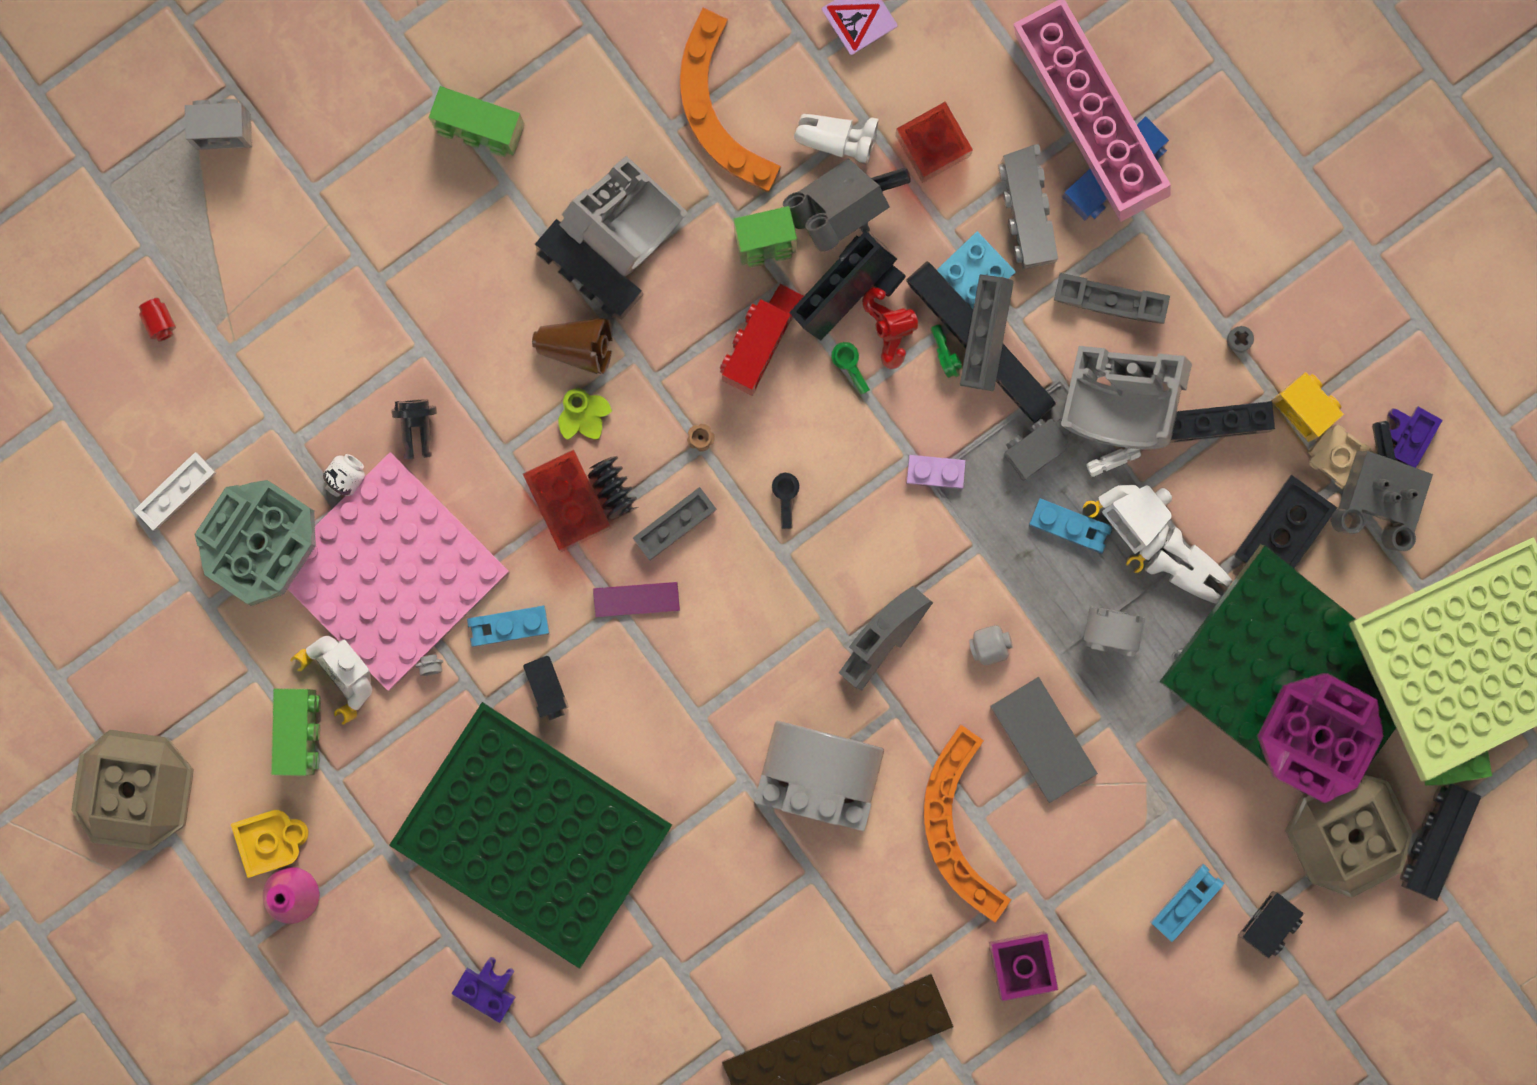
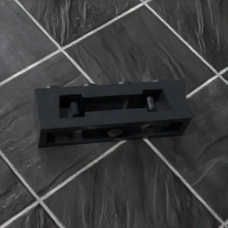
(1223, 422)

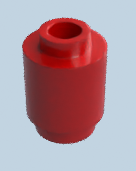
(156, 319)

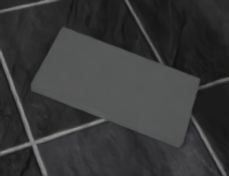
(1043, 739)

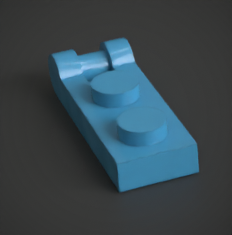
(1069, 525)
(509, 625)
(1186, 903)

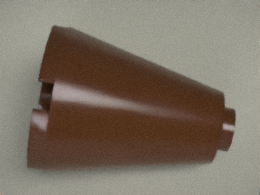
(577, 343)

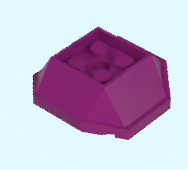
(1347, 742)

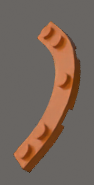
(700, 112)
(940, 829)

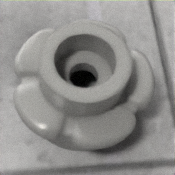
(429, 665)

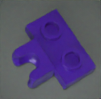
(1412, 434)
(486, 990)

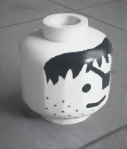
(343, 475)

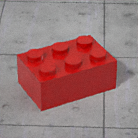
(754, 346)

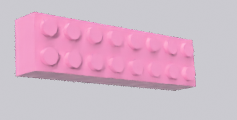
(1092, 110)

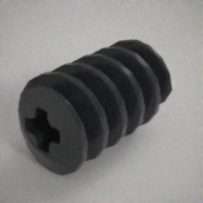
(612, 488)

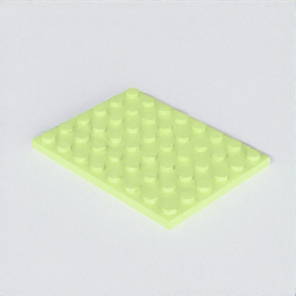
(1459, 659)

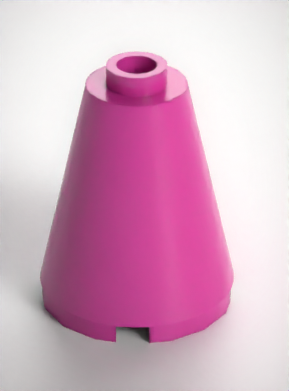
(300, 894)

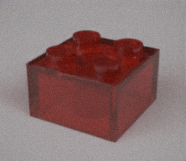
(933, 142)

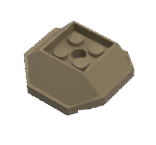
(160, 783)
(1344, 866)

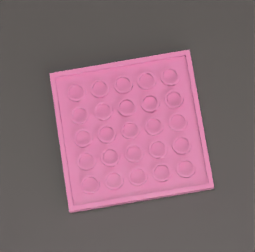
(393, 571)

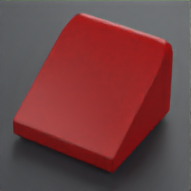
(785, 298)

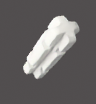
(1112, 460)

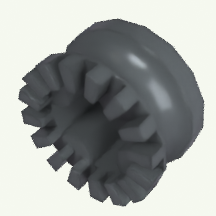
(1240, 330)

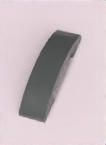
(1111, 299)

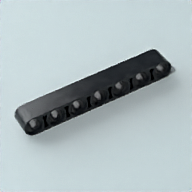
(957, 317)

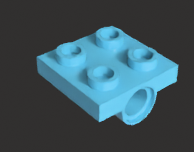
(970, 261)

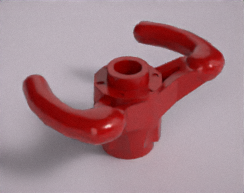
(890, 326)

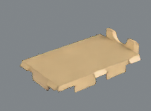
(1335, 454)

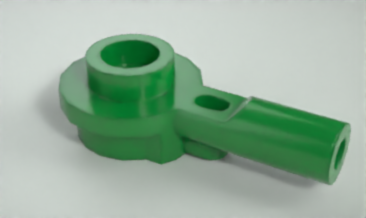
(845, 357)
(950, 363)

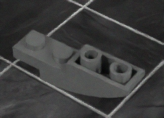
(887, 629)

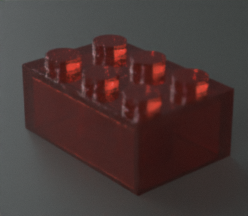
(567, 501)

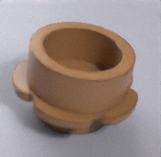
(705, 431)

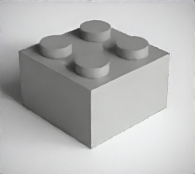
(218, 125)

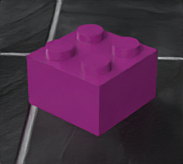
(1023, 965)

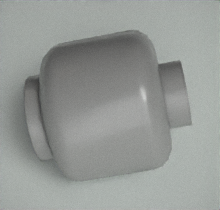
(990, 645)

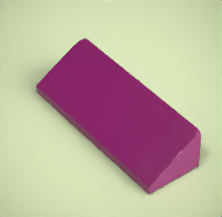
(636, 599)

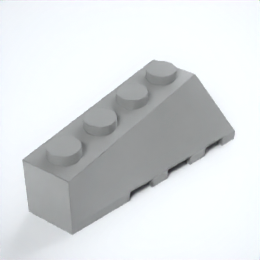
(1028, 208)

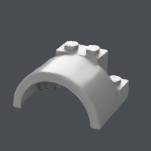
(633, 229)
(1138, 405)
(819, 775)

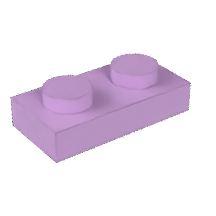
(935, 471)

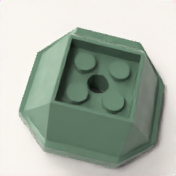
(233, 532)

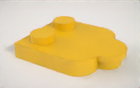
(269, 841)

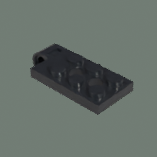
(1277, 516)

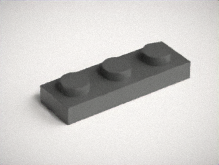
(674, 523)

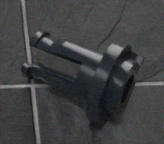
(414, 414)

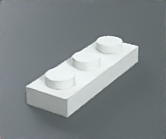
(175, 491)

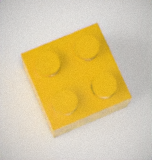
(1308, 406)

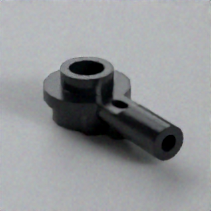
(785, 487)

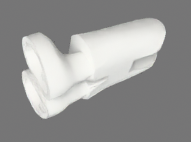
(837, 136)
(1192, 569)

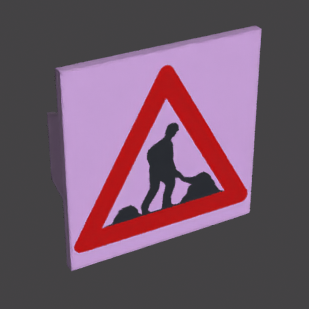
(859, 21)

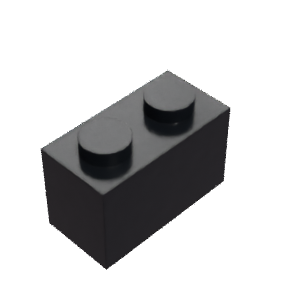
(1271, 925)

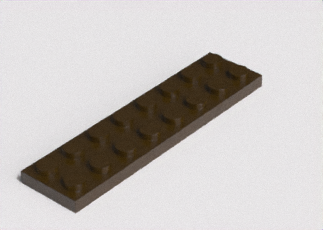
(845, 1038)

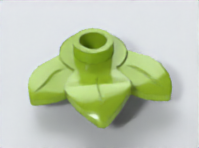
(585, 418)

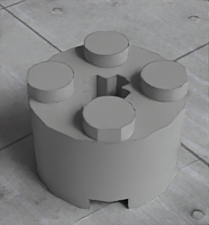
(1113, 629)

